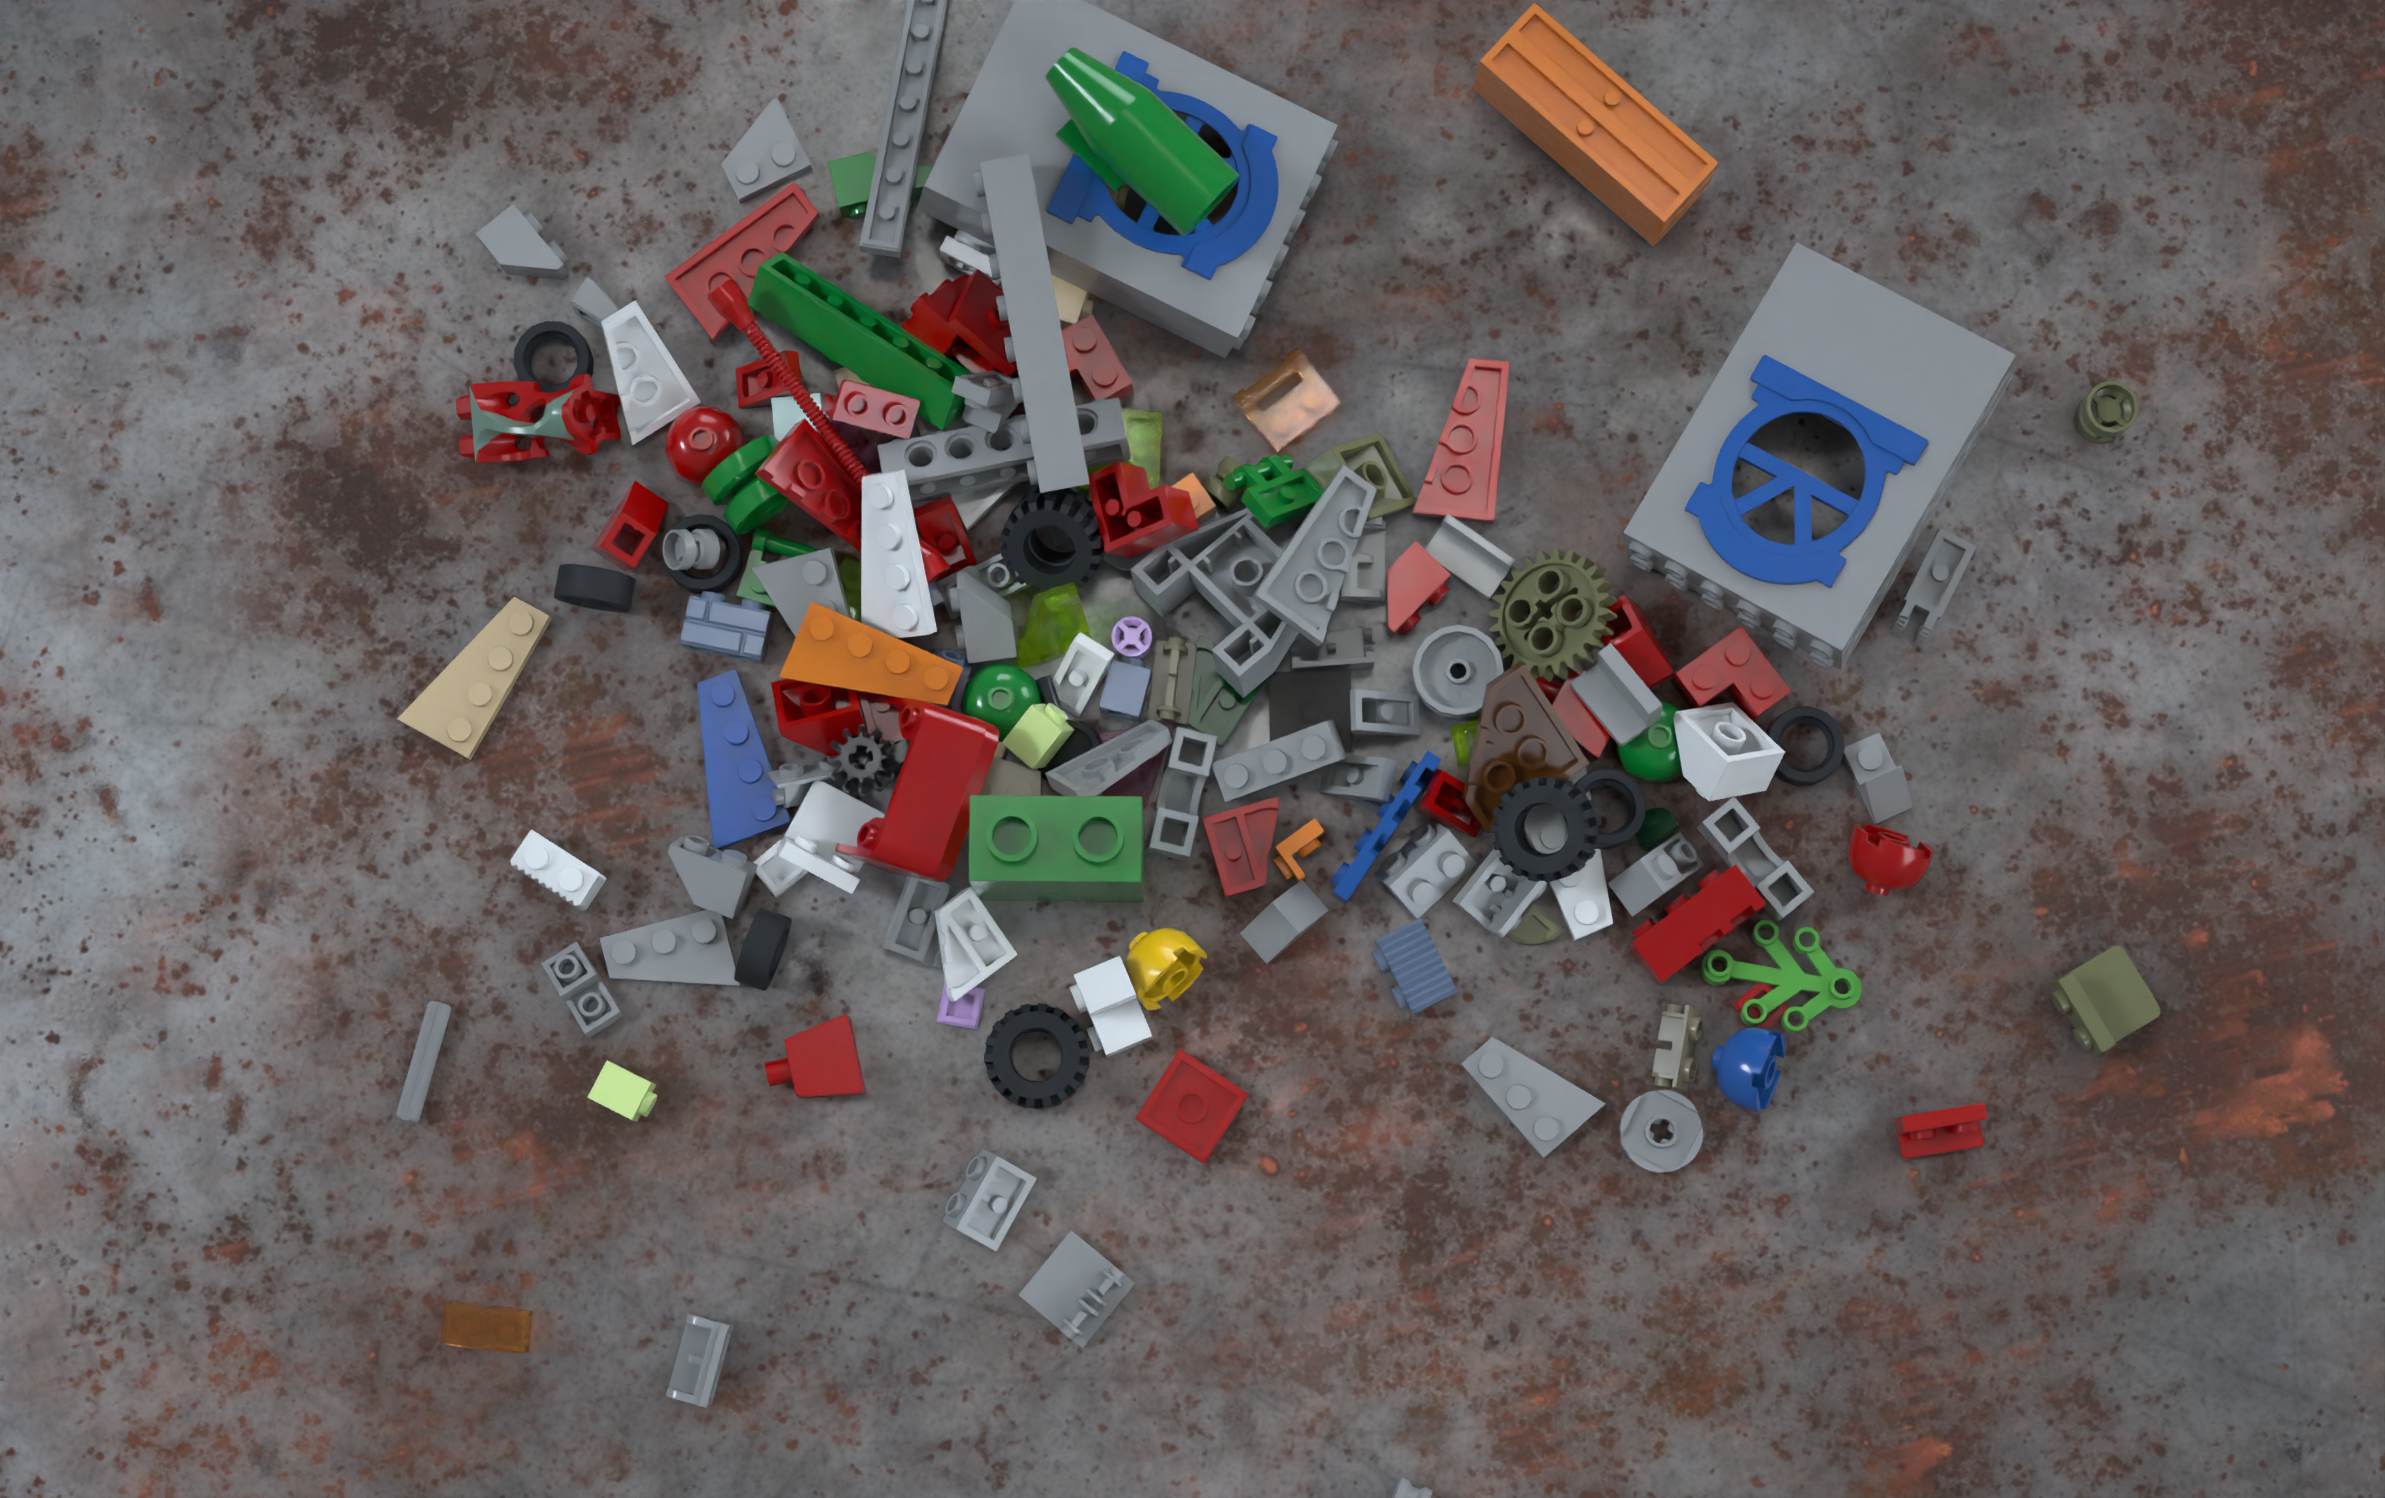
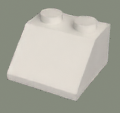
(1724, 751)

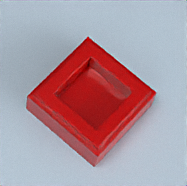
(1758, 992)

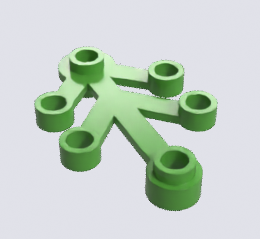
(1788, 978)

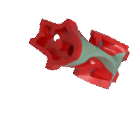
(566, 417)

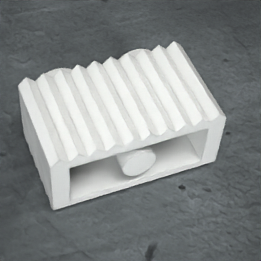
(557, 870)

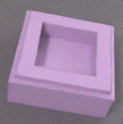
(964, 1011)

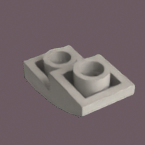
(991, 574)
(582, 989)

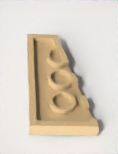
(476, 683)

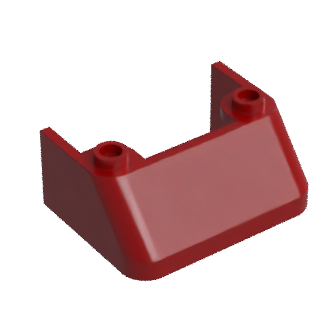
(932, 793)

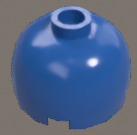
(1748, 1067)

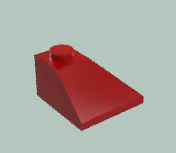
(816, 713)

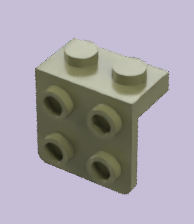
(2104, 1000)

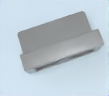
(1469, 557)
(1617, 697)

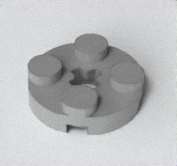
(1683, 1124)

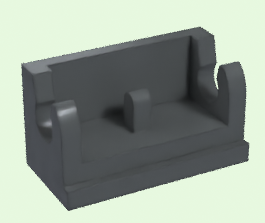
(1339, 651)

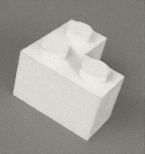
(1112, 1007)

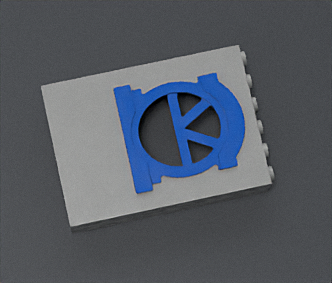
(1185, 284)
(1866, 360)

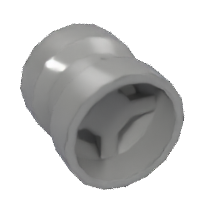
(690, 549)

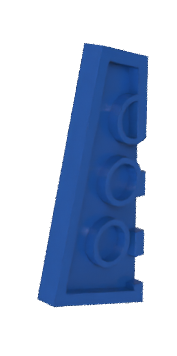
(735, 765)
(1392, 814)

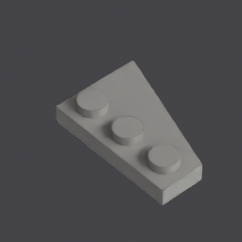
(1110, 761)
(674, 950)

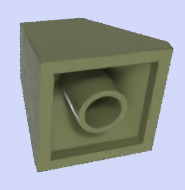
(1375, 464)

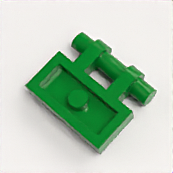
(1281, 496)

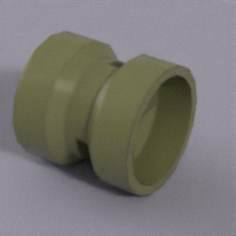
(1216, 489)

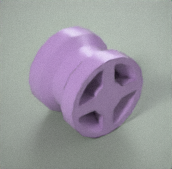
(1132, 628)

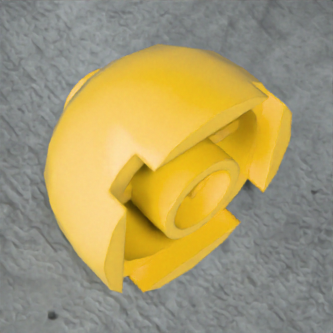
(1162, 965)

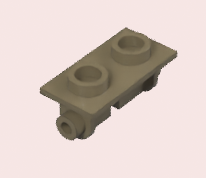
(1172, 681)
(1683, 1033)

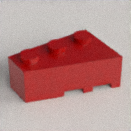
(1695, 923)

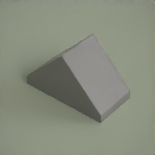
(1284, 921)

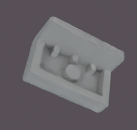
(1425, 868)
(1497, 895)

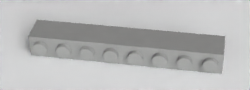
(1034, 323)

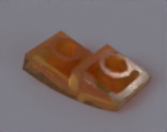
(486, 1327)

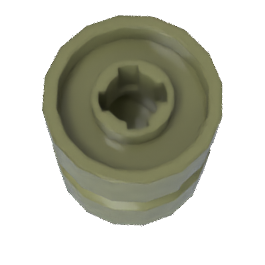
(2106, 412)

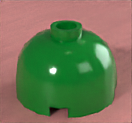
(1000, 696)
(1653, 753)

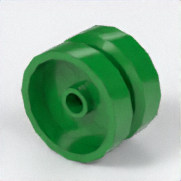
(747, 496)

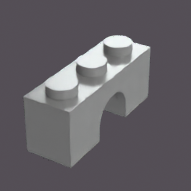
(1279, 760)
(1179, 793)
(1738, 842)

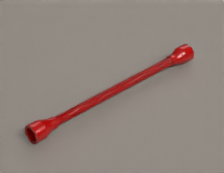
(733, 305)

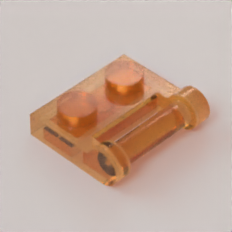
(1295, 411)

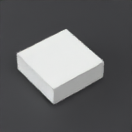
(777, 872)

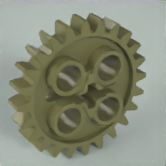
(1533, 592)

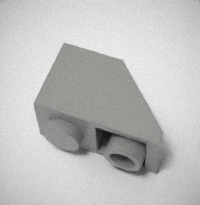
(518, 247)
(986, 621)
(1656, 874)
(713, 877)

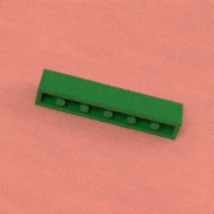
(857, 337)

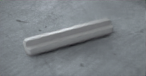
(423, 1061)

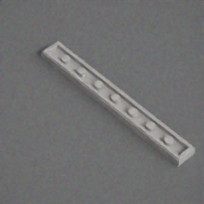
(903, 127)

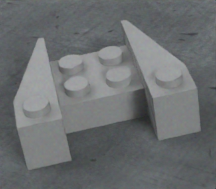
(1226, 567)

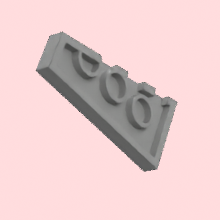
(1311, 568)

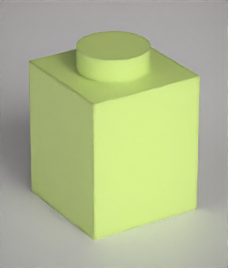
(1039, 735)
(623, 1092)

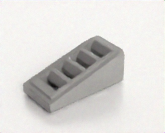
(593, 303)

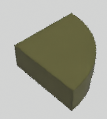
(1534, 928)

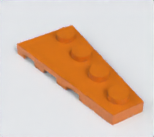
(860, 658)

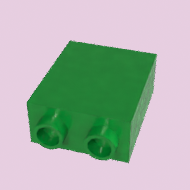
(1057, 848)

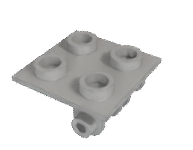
(1076, 1289)

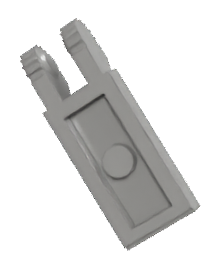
(1934, 582)

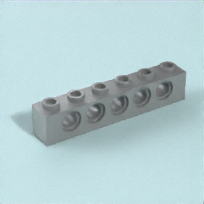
(985, 464)

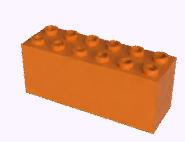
(1594, 124)

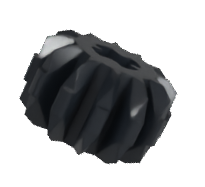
(872, 770)

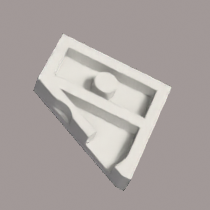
(969, 943)

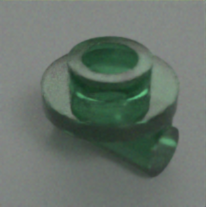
(1656, 828)

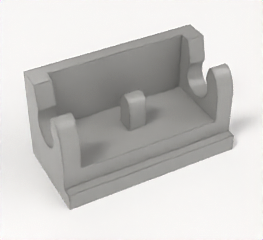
(1367, 569)
(699, 1361)

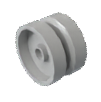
(1456, 647)

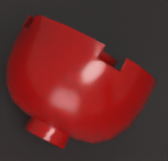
(701, 441)
(1887, 859)

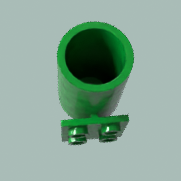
(1138, 141)

